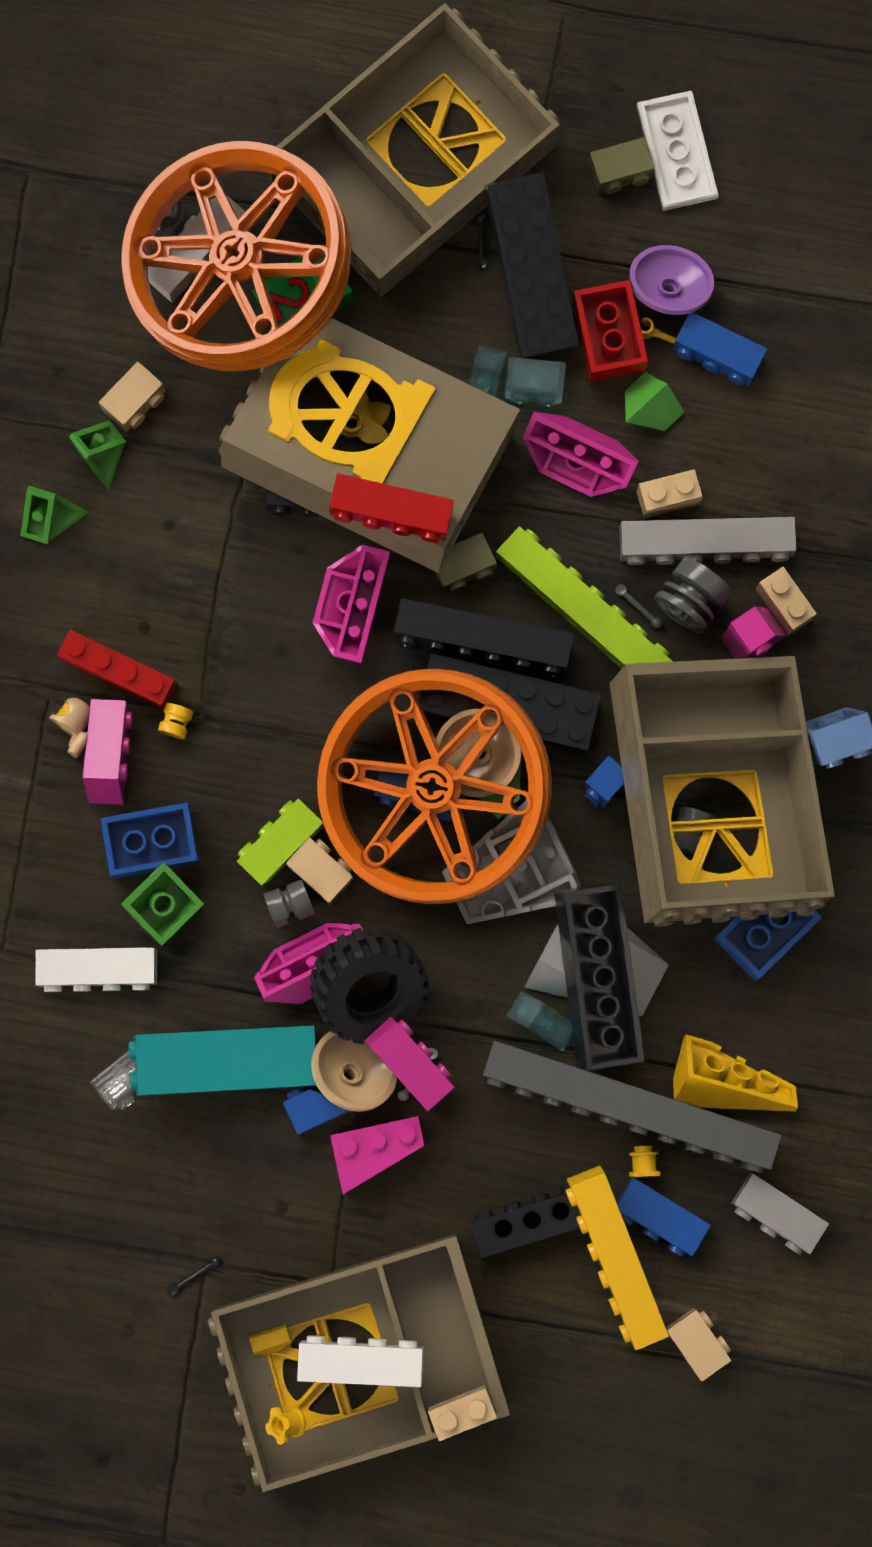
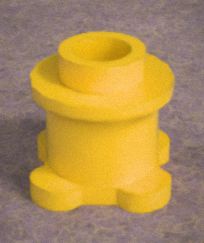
(644, 1162)
(286, 1424)

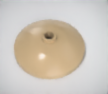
(501, 756)
(370, 1077)

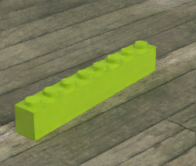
(577, 602)

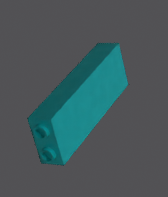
(222, 1060)

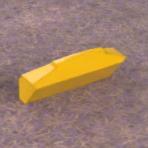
(270, 1340)

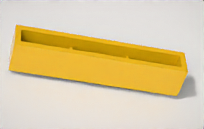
(617, 1257)

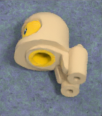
(73, 719)

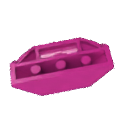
(578, 454)
(351, 602)
(289, 967)

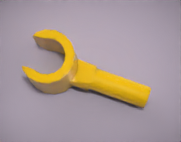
(653, 332)

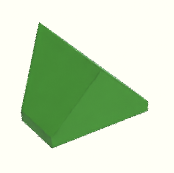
(651, 403)
(100, 448)
(47, 515)

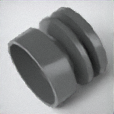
(695, 591)

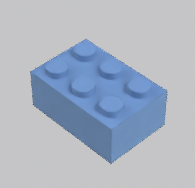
(839, 736)

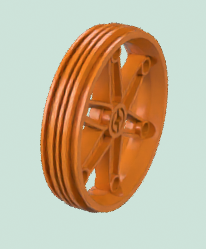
(192, 173)
(331, 778)

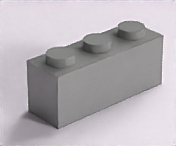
(779, 1214)

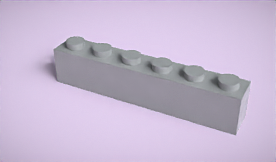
(707, 539)

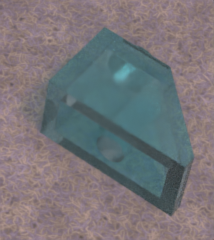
(488, 369)
(541, 1020)

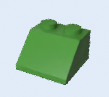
(162, 904)

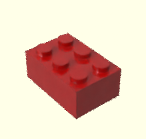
(609, 331)

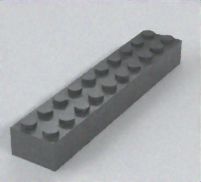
(632, 1106)

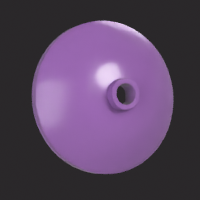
(671, 279)

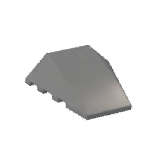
(532, 883)
(646, 965)

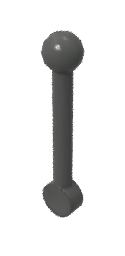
(621, 591)

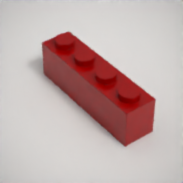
(391, 508)
(117, 669)

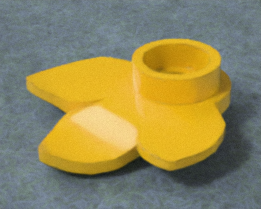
(369, 420)

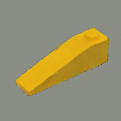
(716, 1080)

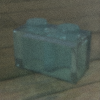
(535, 381)

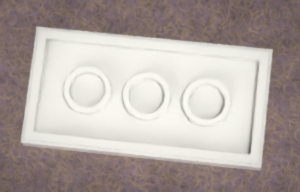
(677, 150)

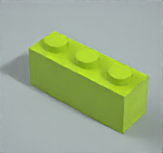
(279, 842)

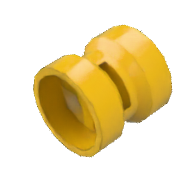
(176, 714)

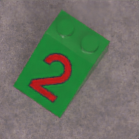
(291, 292)

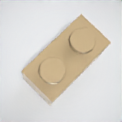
(133, 397)
(669, 494)
(785, 601)
(320, 870)
(698, 1344)
(462, 1413)

